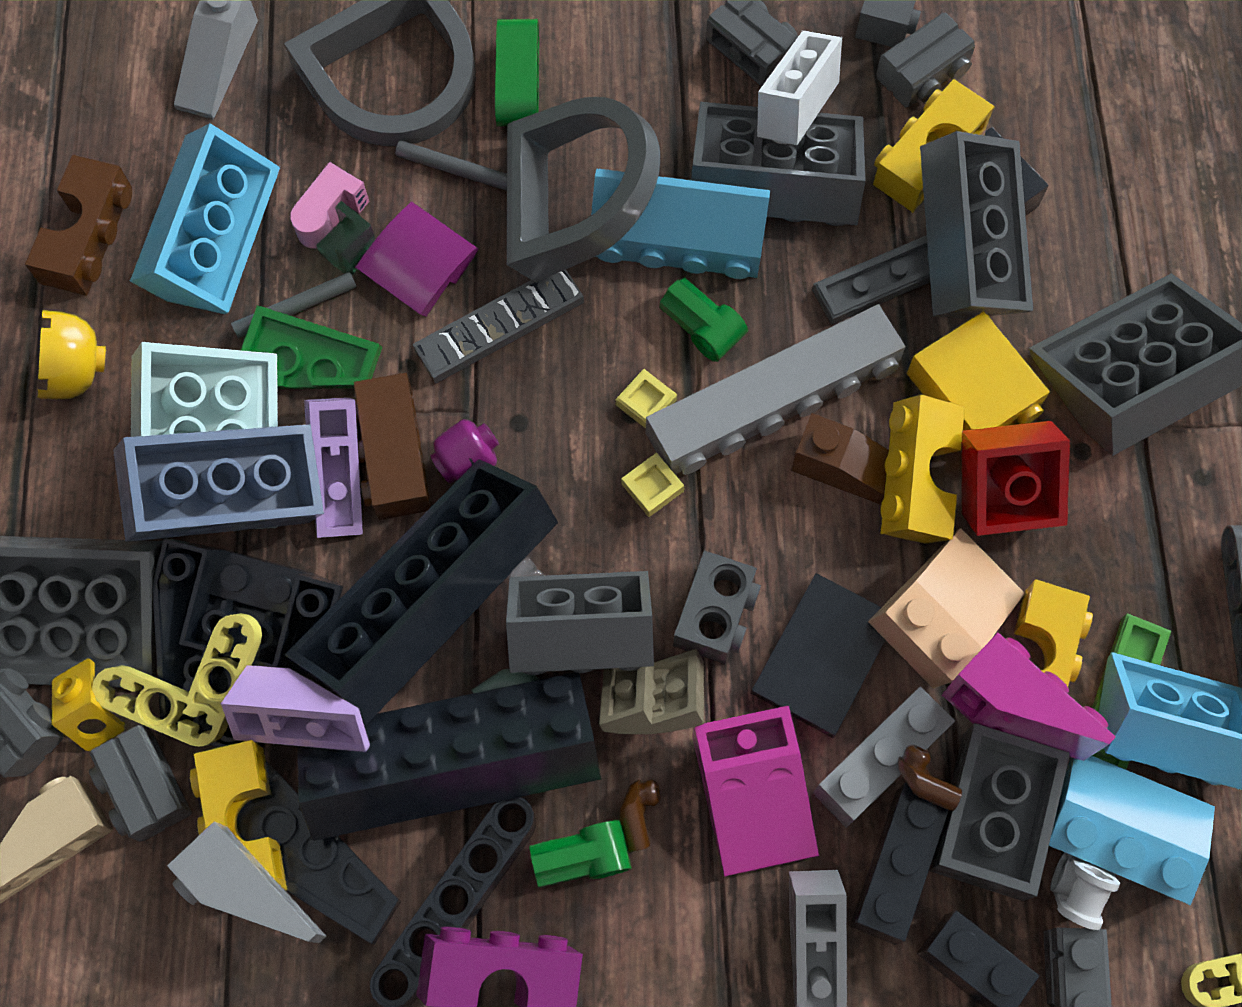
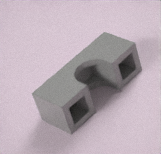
(875, 761)

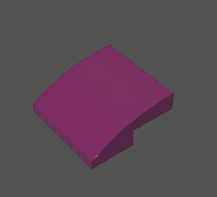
(417, 258)

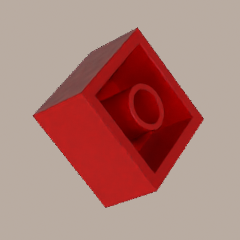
(1015, 477)

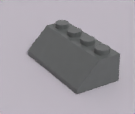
(976, 226)

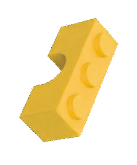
(945, 113)
(912, 502)
(1056, 622)
(225, 783)

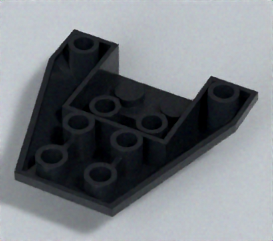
(204, 584)

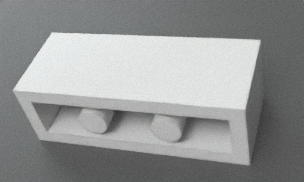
(799, 87)

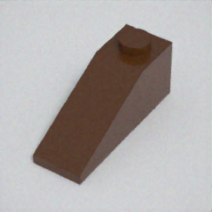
(842, 459)

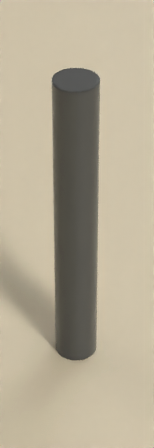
(451, 165)
(302, 300)

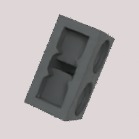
(707, 605)

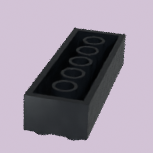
(424, 588)
(451, 757)

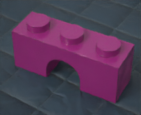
(457, 966)

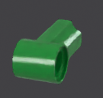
(711, 326)
(594, 852)

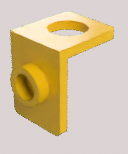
(75, 702)

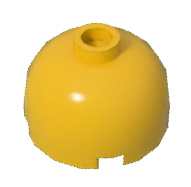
(68, 356)

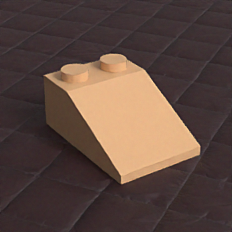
(948, 610)

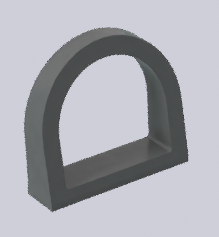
(357, 27)
(529, 141)

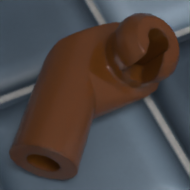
(922, 783)
(632, 813)

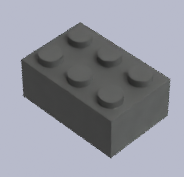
(579, 622)
(1004, 813)

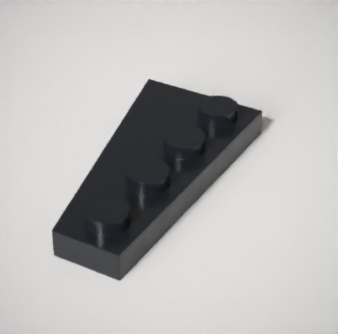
(318, 871)

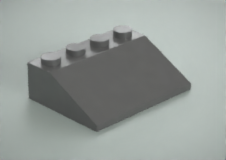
(806, 181)
(1143, 362)
(76, 603)

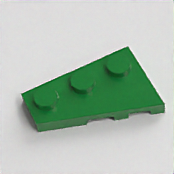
(310, 353)

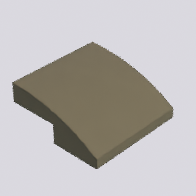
(654, 697)

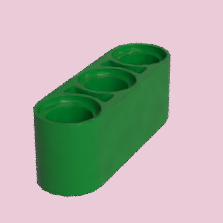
(516, 70)

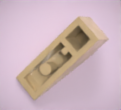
(49, 833)

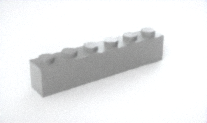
(775, 390)

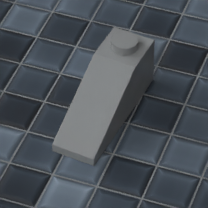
(212, 54)
(229, 878)
(818, 938)

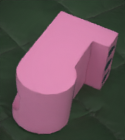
(315, 211)

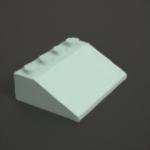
(201, 390)

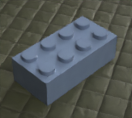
(217, 481)

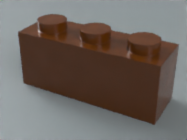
(390, 447)

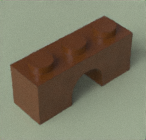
(74, 256)

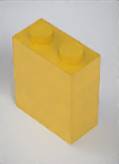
(982, 373)

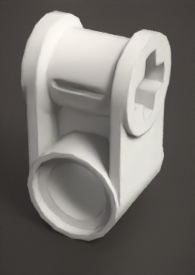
(1082, 890)

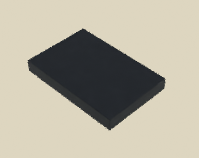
(822, 656)

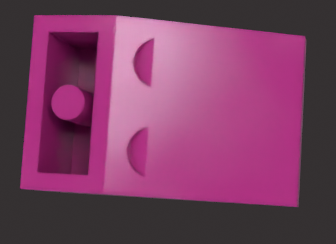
(1015, 697)
(755, 790)

